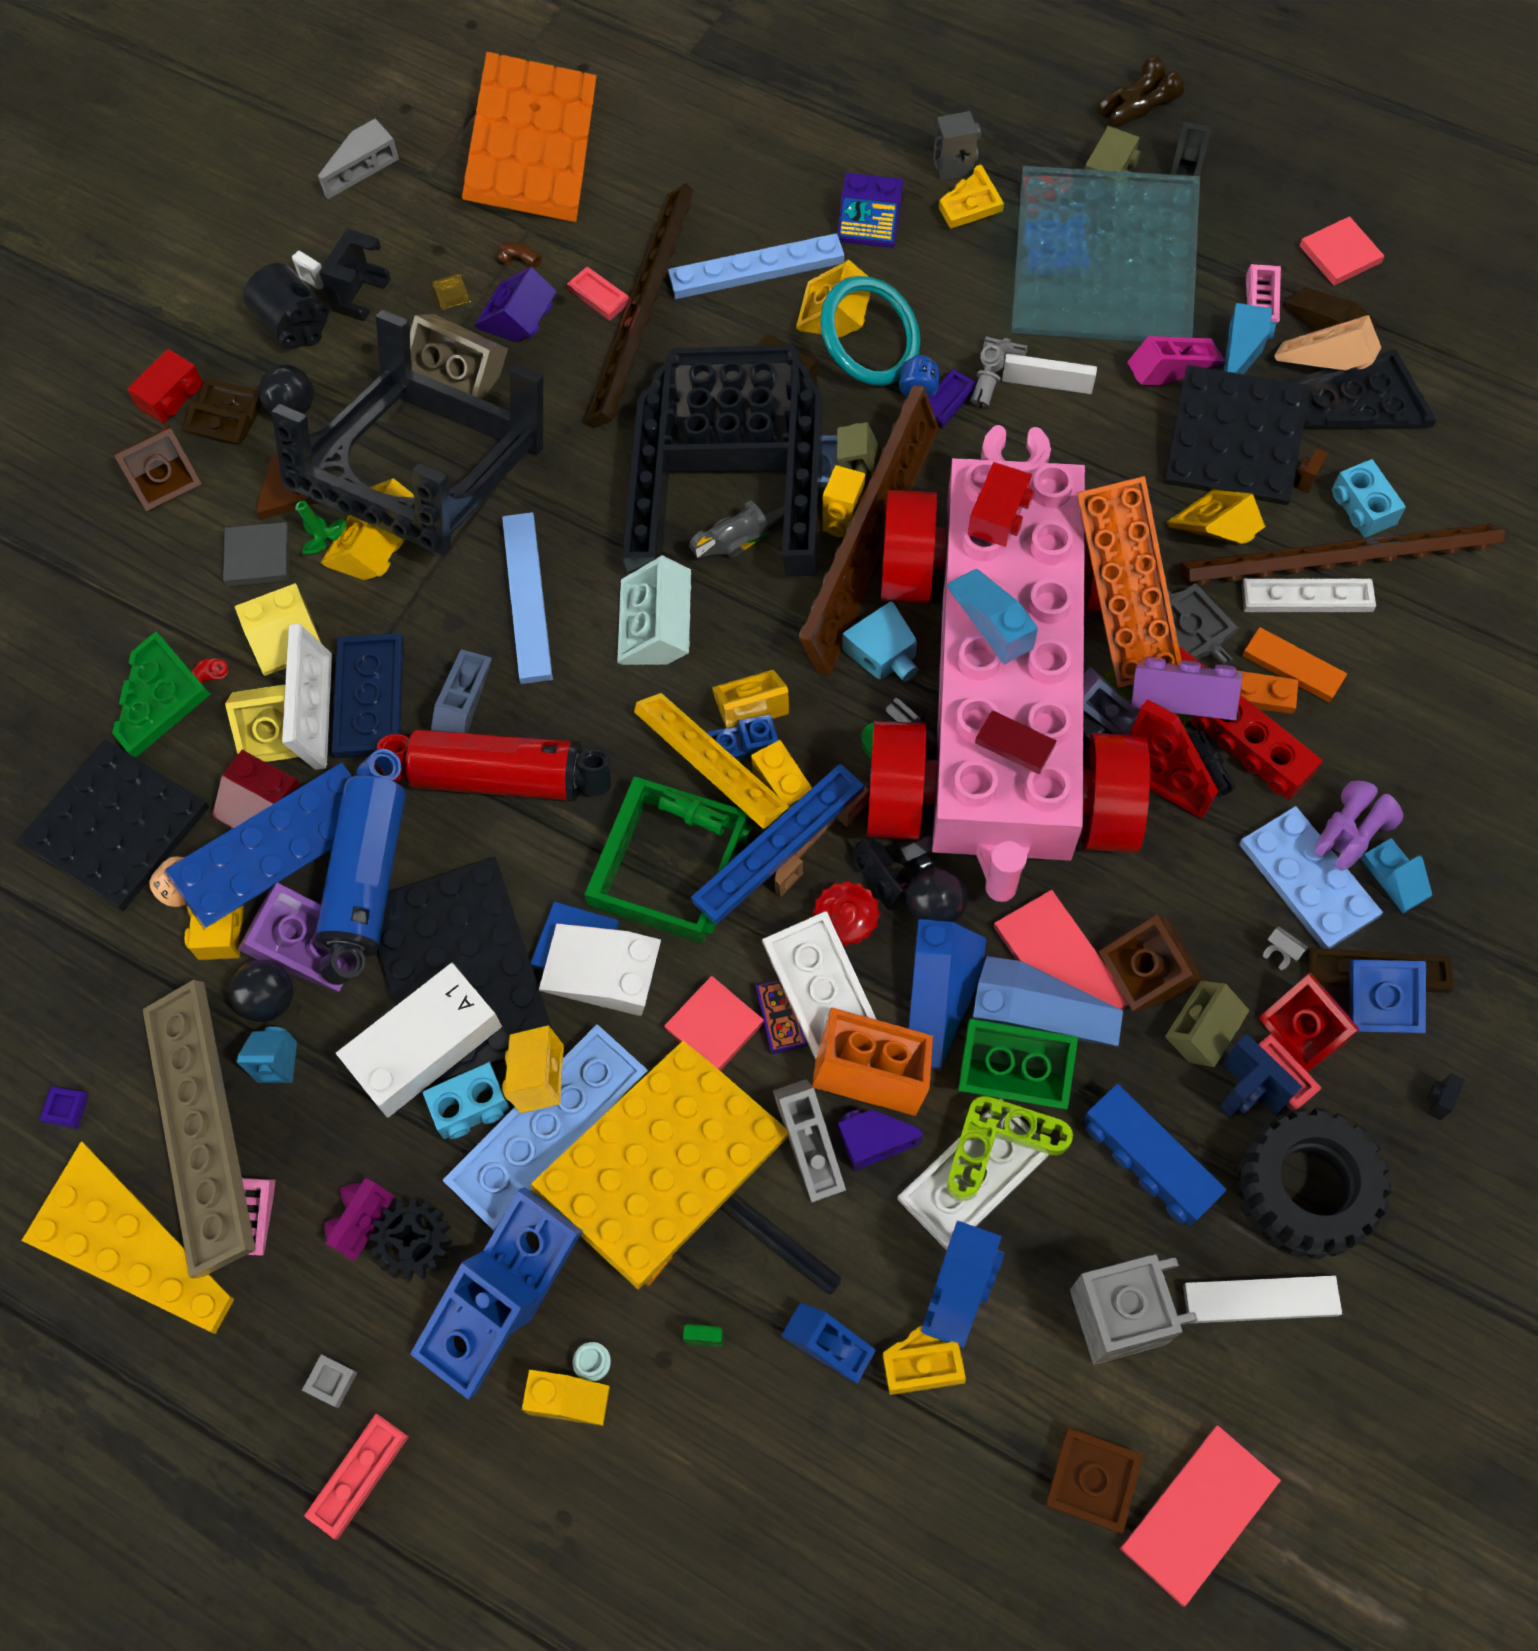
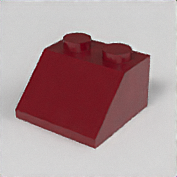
(249, 788)

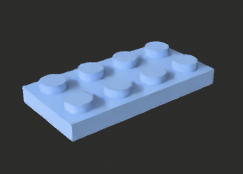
(1320, 895)

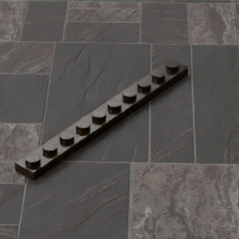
(638, 308)

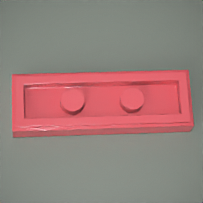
(356, 1476)

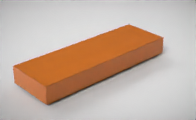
(1294, 663)

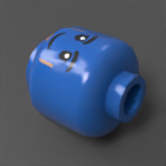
(919, 372)

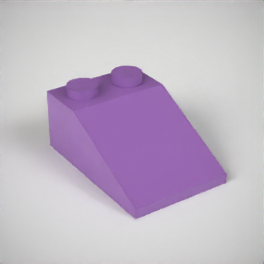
(286, 933)

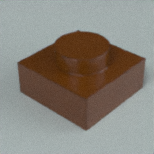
(1310, 470)

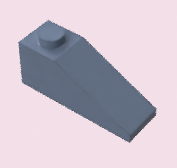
(461, 692)

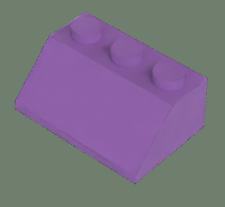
(1188, 688)

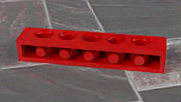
(1271, 740)

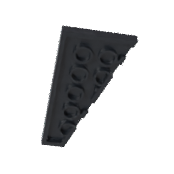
(1366, 397)

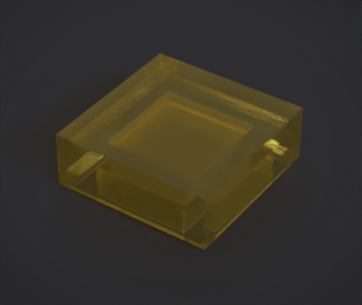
(450, 291)

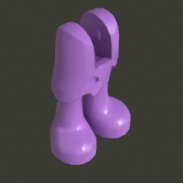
(1341, 829)

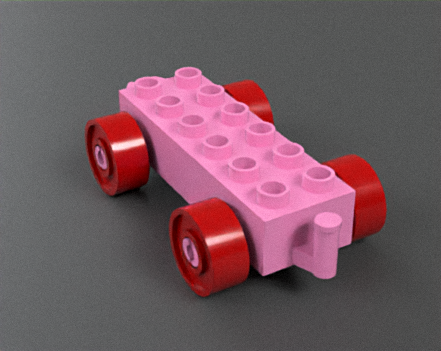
(978, 796)

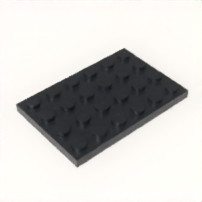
(468, 923)

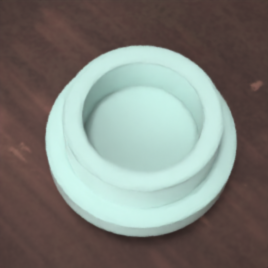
(591, 1361)

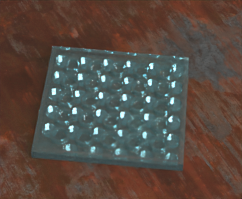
(1105, 254)

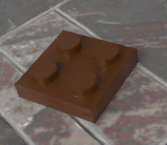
(1094, 1480)

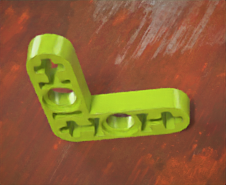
(988, 1131)

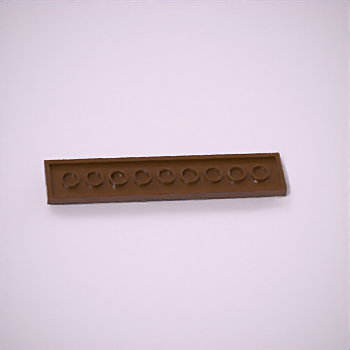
(863, 544)

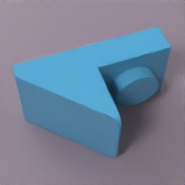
(1401, 879)

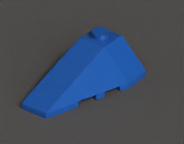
(943, 982)

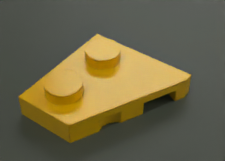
(971, 200)
(922, 1364)

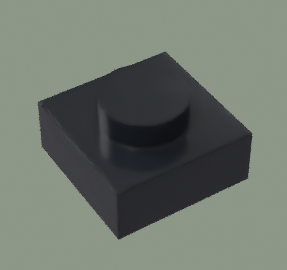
(1444, 1096)

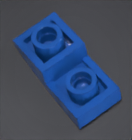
(747, 737)

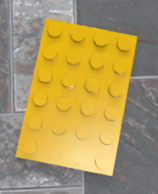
(660, 1163)

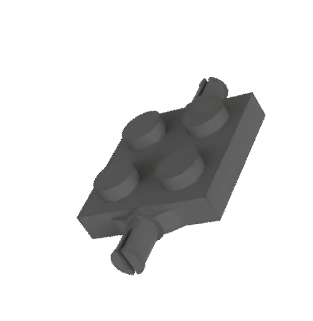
(1201, 624)

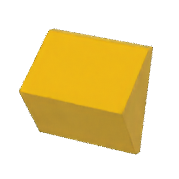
(752, 698)

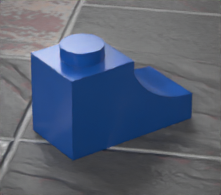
(828, 1342)

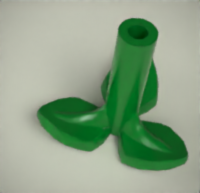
(317, 528)

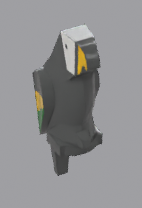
(735, 533)

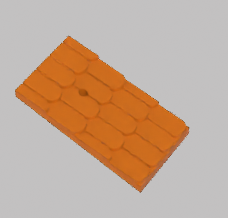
(529, 137)

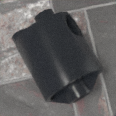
(286, 306)

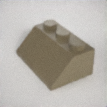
(455, 355)

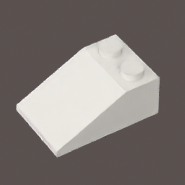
(600, 967)

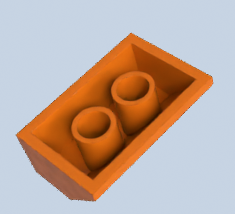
(874, 1062)

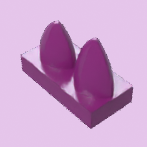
(363, 1206)

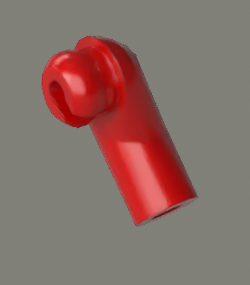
(210, 669)

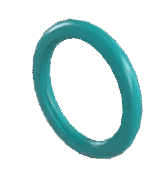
(834, 346)

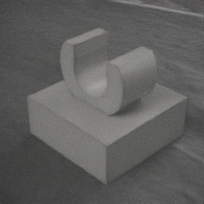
(1287, 945)

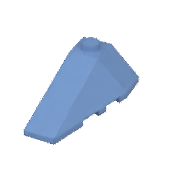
(1032, 999)

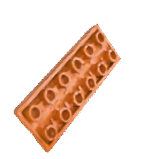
(1128, 576)

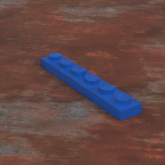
(777, 844)

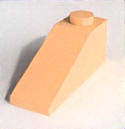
(1334, 347)

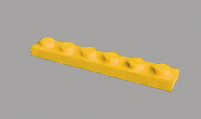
(711, 760)

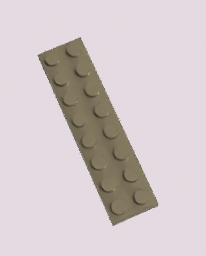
(198, 1130)

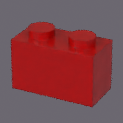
(165, 386)
(1000, 504)

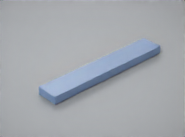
(527, 598)

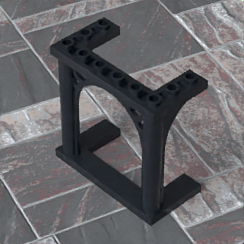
(434, 510)

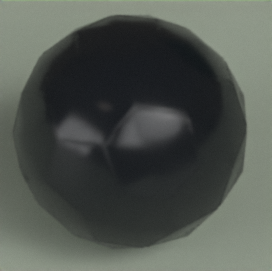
(287, 387)
(936, 895)
(261, 991)

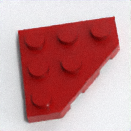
(1174, 761)

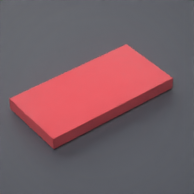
(1052, 942)
(1200, 1515)

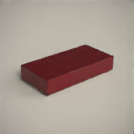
(1015, 742)

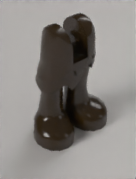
(1126, 102)

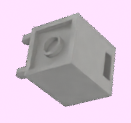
(1127, 1308)

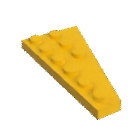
(114, 1236)

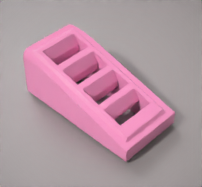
(1269, 274)
(265, 1206)

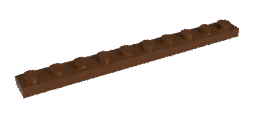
(1353, 552)

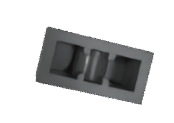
(956, 145)

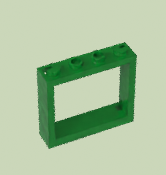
(596, 894)

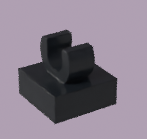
(917, 854)

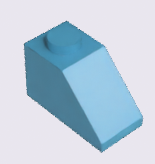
(269, 1056)

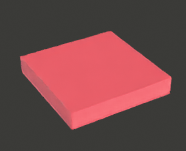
(1341, 250)
(714, 1023)

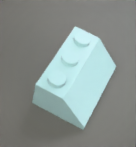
(654, 614)

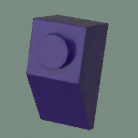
(875, 1137)

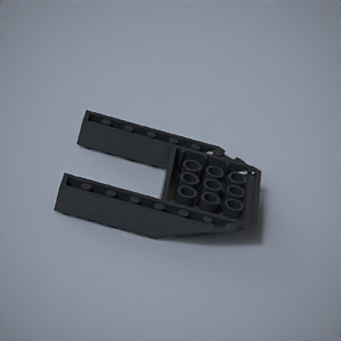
(728, 414)

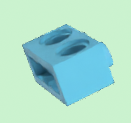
(1368, 498)
(464, 1092)

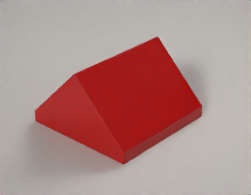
(1309, 1023)

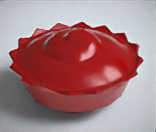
(850, 911)

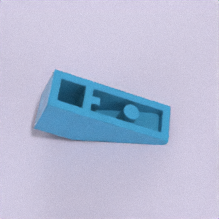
(1247, 336)
(995, 615)

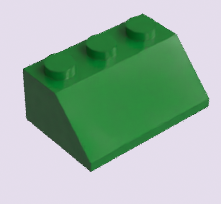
(1018, 1064)

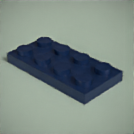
(367, 692)

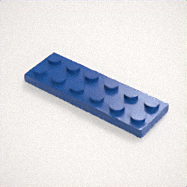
(261, 849)

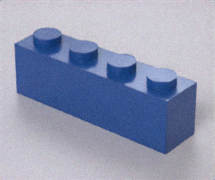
(1153, 1156)

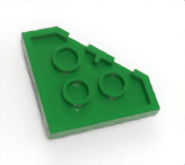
(156, 695)

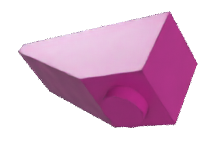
(1166, 358)

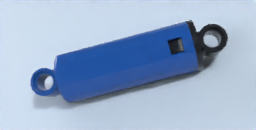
(360, 867)

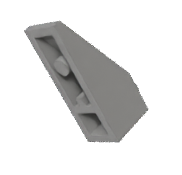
(358, 157)
(809, 1139)

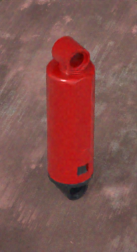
(499, 764)

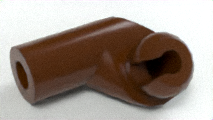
(520, 251)

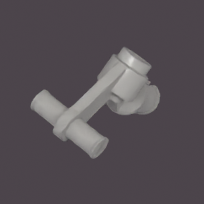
(993, 360)

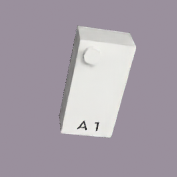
(419, 1039)

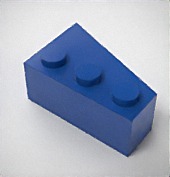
(963, 1283)

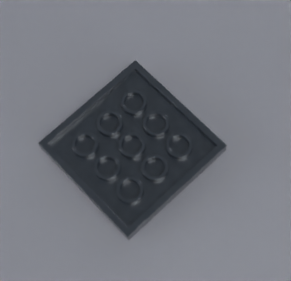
(1237, 434)
(113, 824)

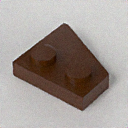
(276, 498)

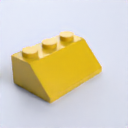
(364, 548)

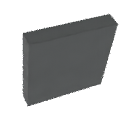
(256, 554)

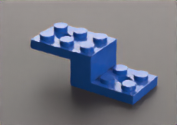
(496, 1292)

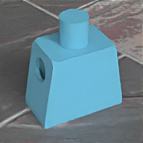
(882, 644)

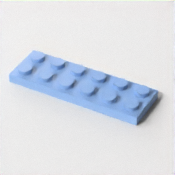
(527, 1143)

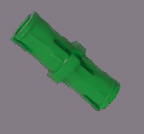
(693, 812)

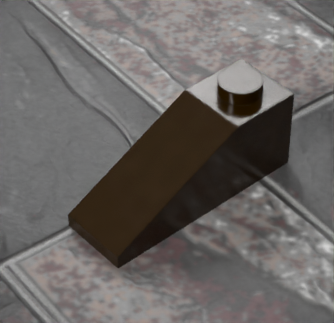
(1323, 310)

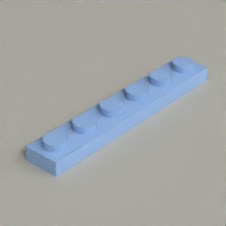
(756, 266)

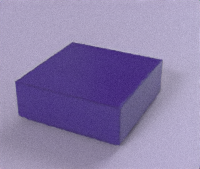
(64, 1107)

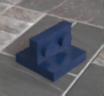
(1259, 1079)

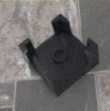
(348, 270)

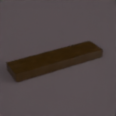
(1332, 966)

